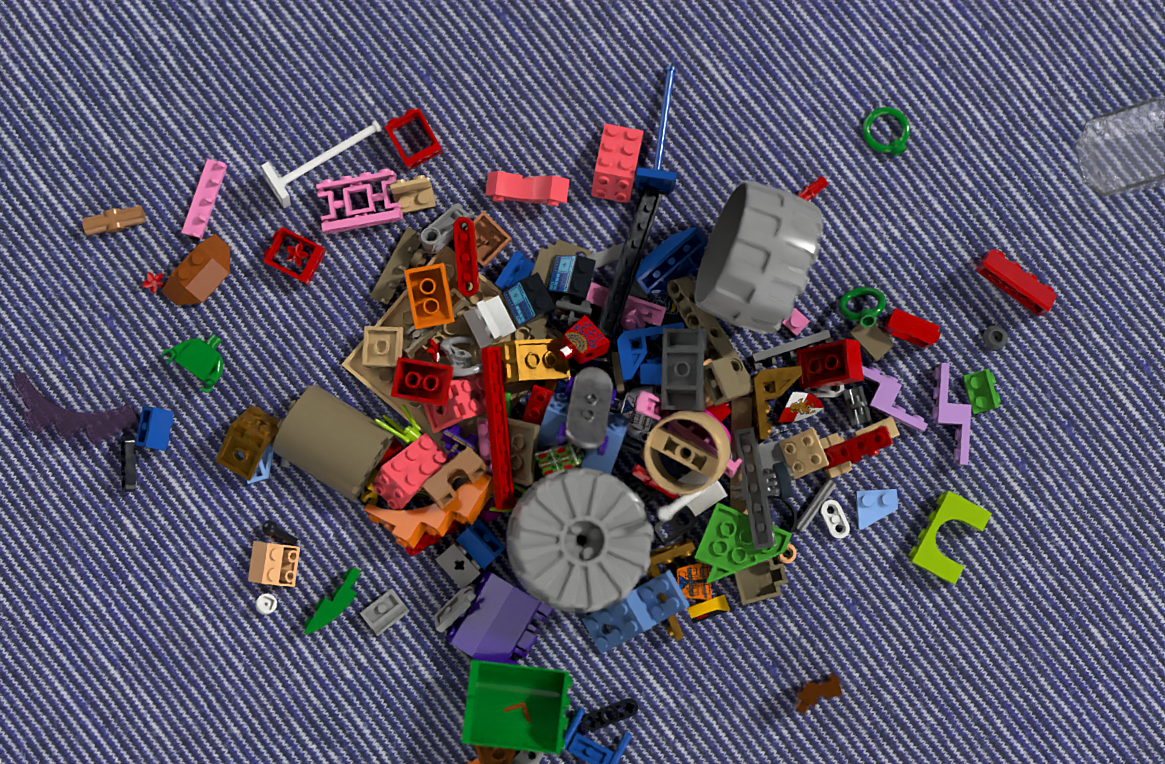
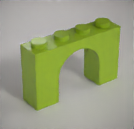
(926, 553)

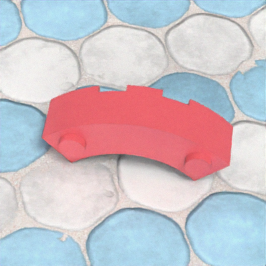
(540, 189)

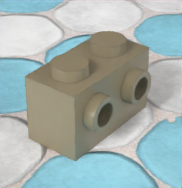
(872, 340)
(721, 381)

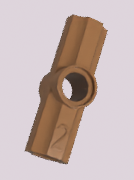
(114, 220)

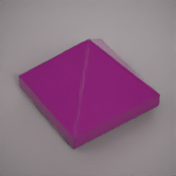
(487, 515)

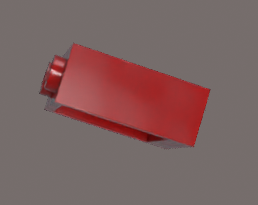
(422, 156)
(312, 264)
(911, 328)

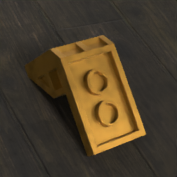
(532, 360)
(777, 381)

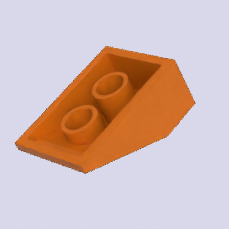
(429, 296)

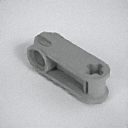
(442, 229)

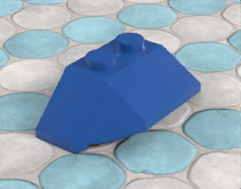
(671, 260)

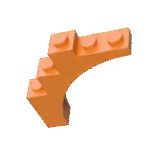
(410, 525)

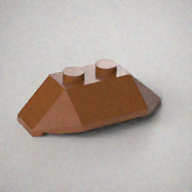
(199, 273)

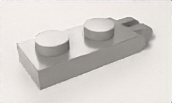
(454, 608)

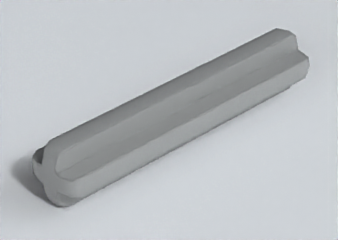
(815, 505)

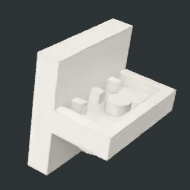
(489, 321)

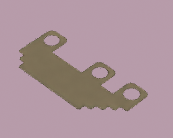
(544, 266)

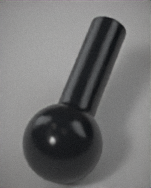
(271, 528)

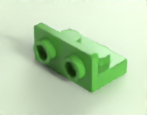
(981, 391)

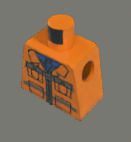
(693, 581)

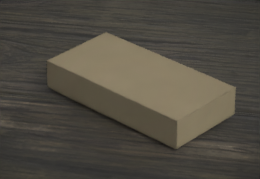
(617, 374)

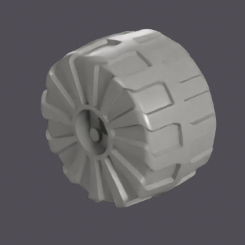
(758, 257)
(545, 532)

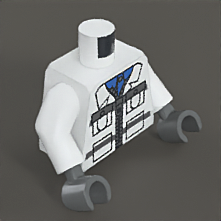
(639, 424)

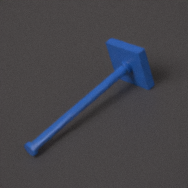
(655, 177)

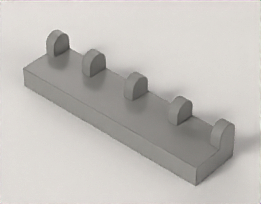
(789, 347)

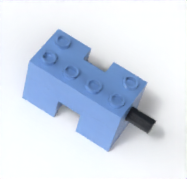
(616, 428)

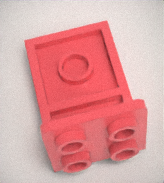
(616, 163)
(408, 471)

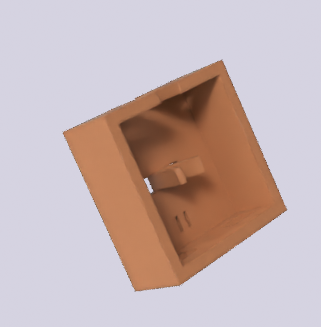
(492, 233)

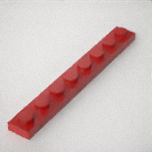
(497, 428)

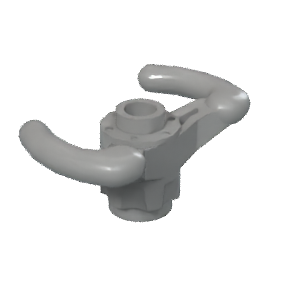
(460, 358)

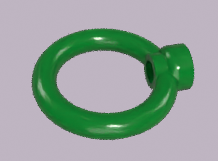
(896, 147)
(866, 316)

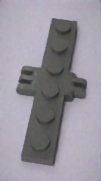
(755, 488)

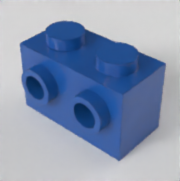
(651, 370)
(154, 428)
(480, 543)

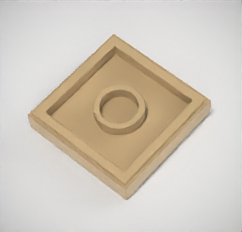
(382, 346)

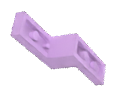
(884, 397)
(952, 414)

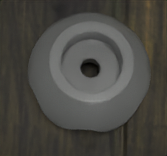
(990, 342)

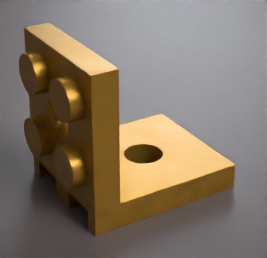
(251, 436)

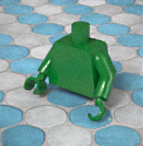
(199, 359)

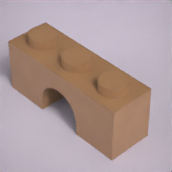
(465, 464)

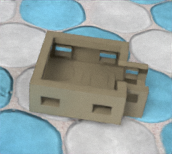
(760, 581)

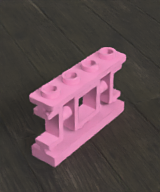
(360, 217)

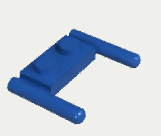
(588, 749)

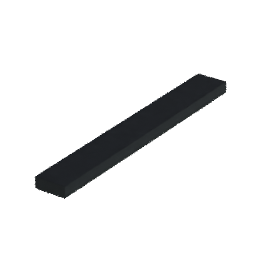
(629, 261)

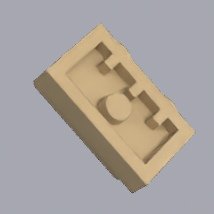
(414, 194)

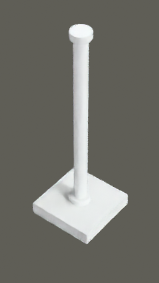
(278, 184)
(697, 501)

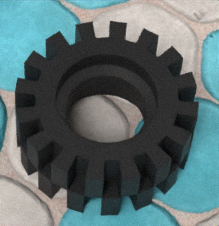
(645, 492)

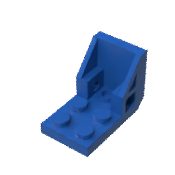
(631, 357)

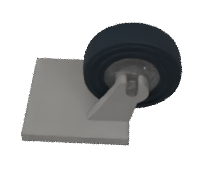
(774, 462)

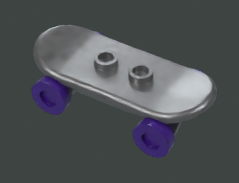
(588, 409)

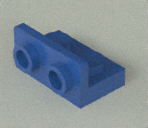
(515, 270)

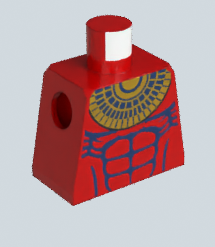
(583, 342)

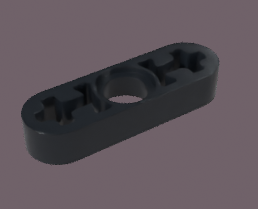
(128, 463)
(593, 714)

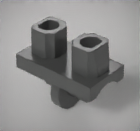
(570, 312)
(856, 406)

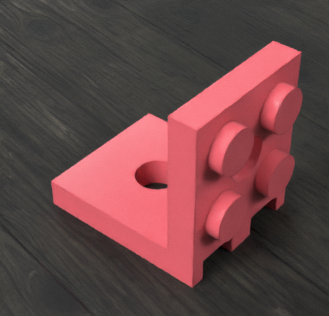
(459, 403)

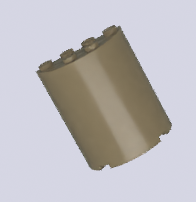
(331, 441)

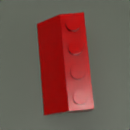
(1016, 282)

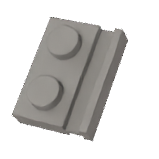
(384, 612)

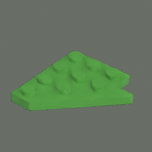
(730, 546)

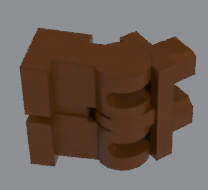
(811, 691)

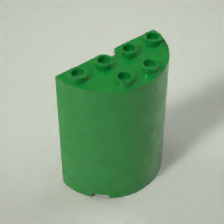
(503, 685)

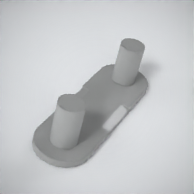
(607, 256)

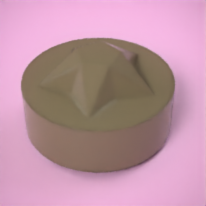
(418, 258)

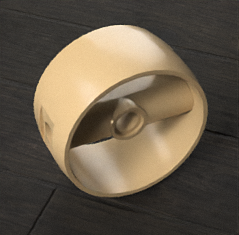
(673, 446)

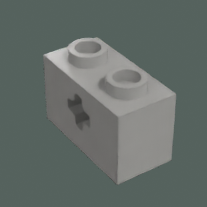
(461, 577)

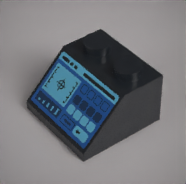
(571, 276)
(528, 300)

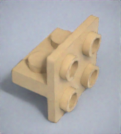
(804, 453)

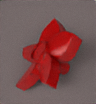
(296, 254)
(153, 282)
(435, 350)

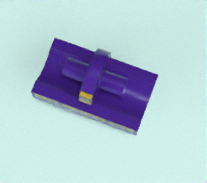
(455, 443)

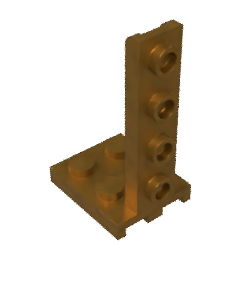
(664, 556)

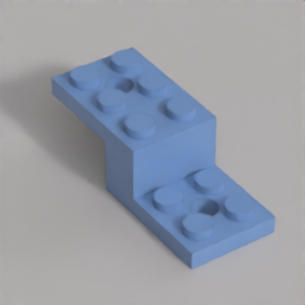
(636, 612)

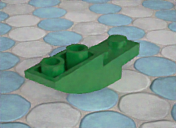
(330, 609)

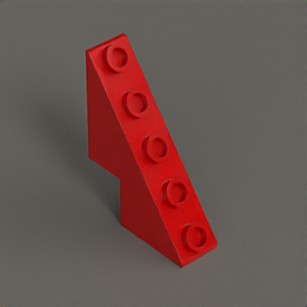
(537, 405)

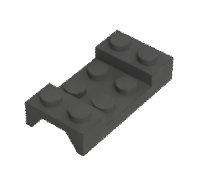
(683, 369)

